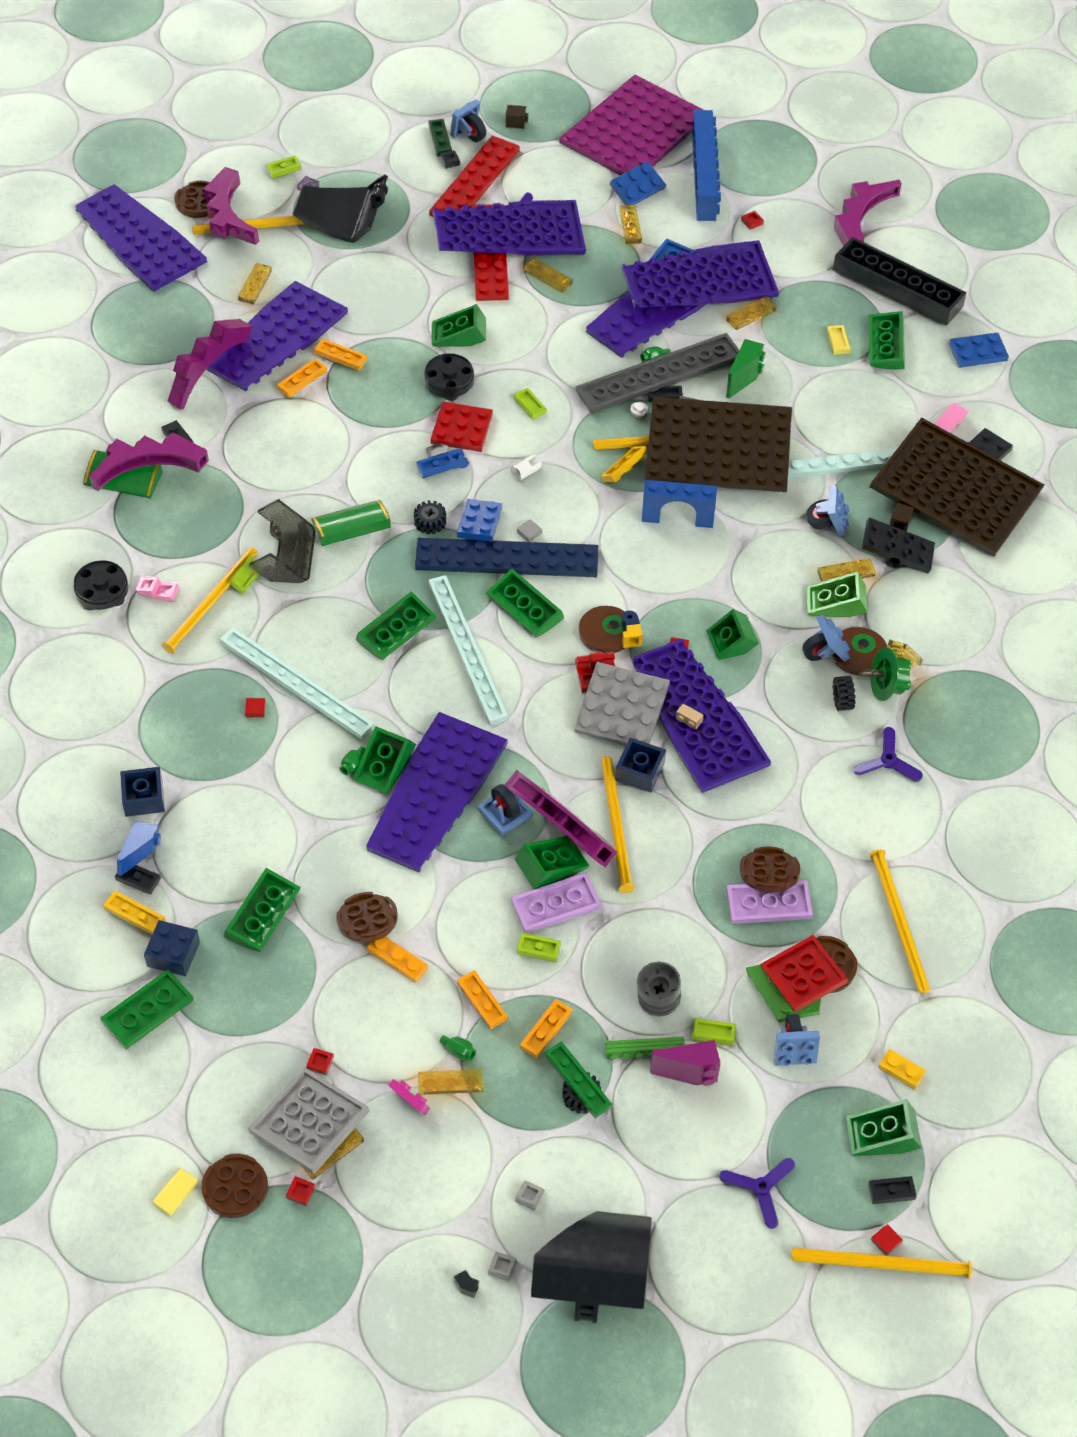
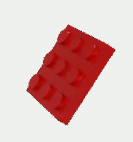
(462, 426)
(804, 973)

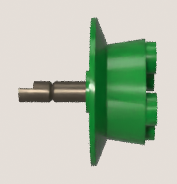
(888, 674)

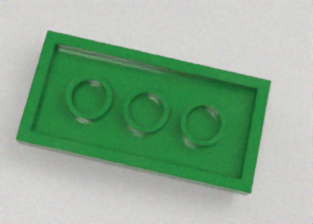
(146, 1009)

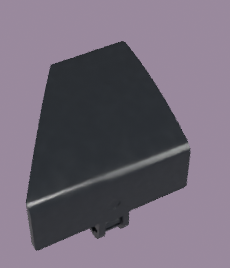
(341, 211)
(595, 1264)

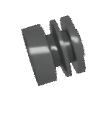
(659, 988)

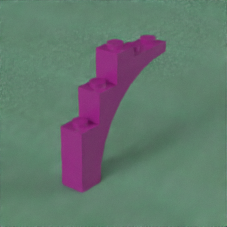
(862, 200)
(223, 219)
(205, 350)
(146, 452)
(562, 817)

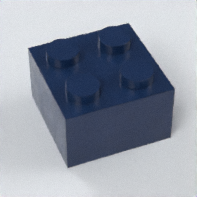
(640, 765)
(142, 791)
(172, 948)

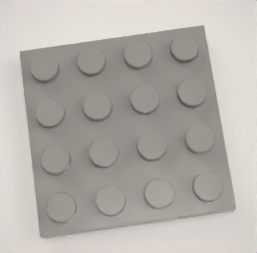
(621, 705)
(308, 1120)

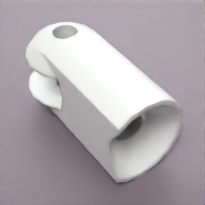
(524, 468)

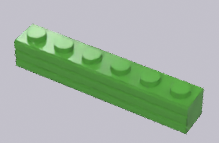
(639, 1047)

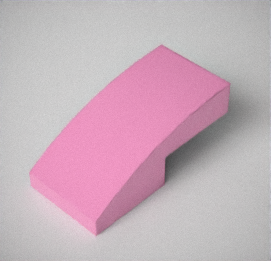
(951, 417)
(158, 590)

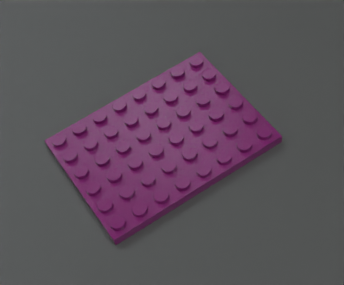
(632, 126)

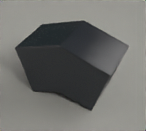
(466, 1284)

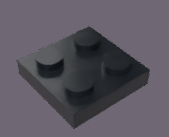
(992, 444)

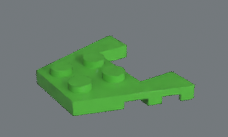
(773, 998)

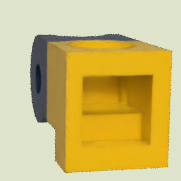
(632, 630)

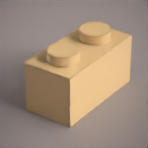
(689, 716)

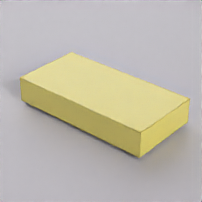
(838, 339)
(175, 1192)

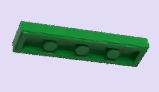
(578, 1079)

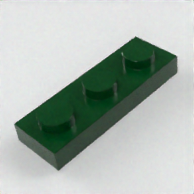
(439, 136)

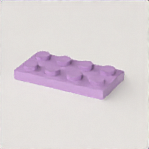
(555, 903)
(755, 906)

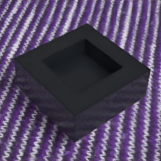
(450, 159)

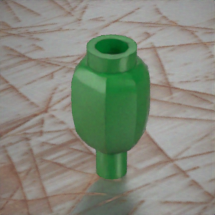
(653, 352)
(351, 761)
(459, 1047)

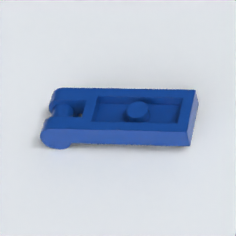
(442, 463)

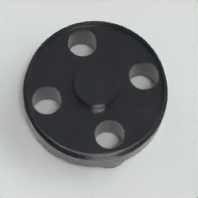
(449, 376)
(100, 585)

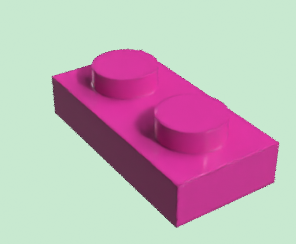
(416, 1101)

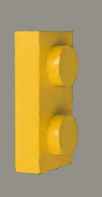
(902, 1069)

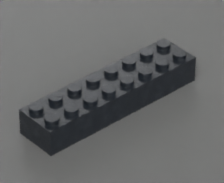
(899, 281)

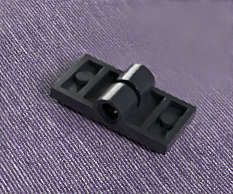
(898, 546)

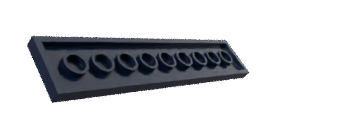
(502, 556)

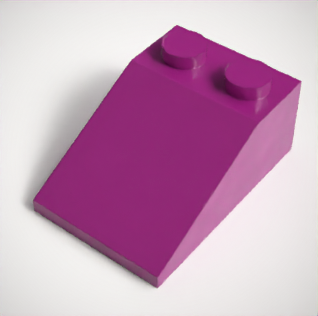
(688, 1063)

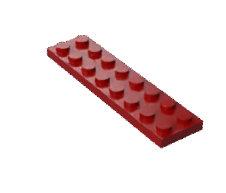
(478, 175)
(490, 274)

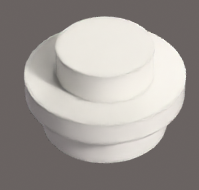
(639, 409)

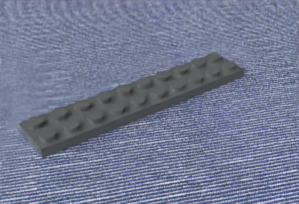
(657, 373)

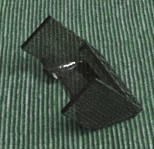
(295, 545)

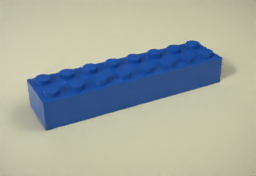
(705, 165)

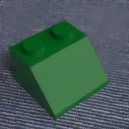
(732, 635)

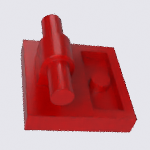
(586, 664)

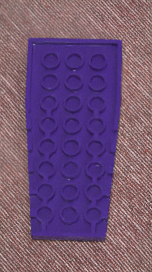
(514, 228)
(140, 238)
(702, 277)
(625, 327)
(278, 331)
(723, 743)
(434, 790)

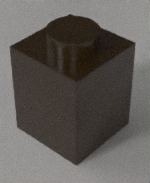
(516, 116)
(902, 516)

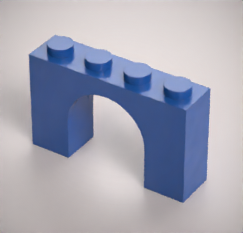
(659, 493)

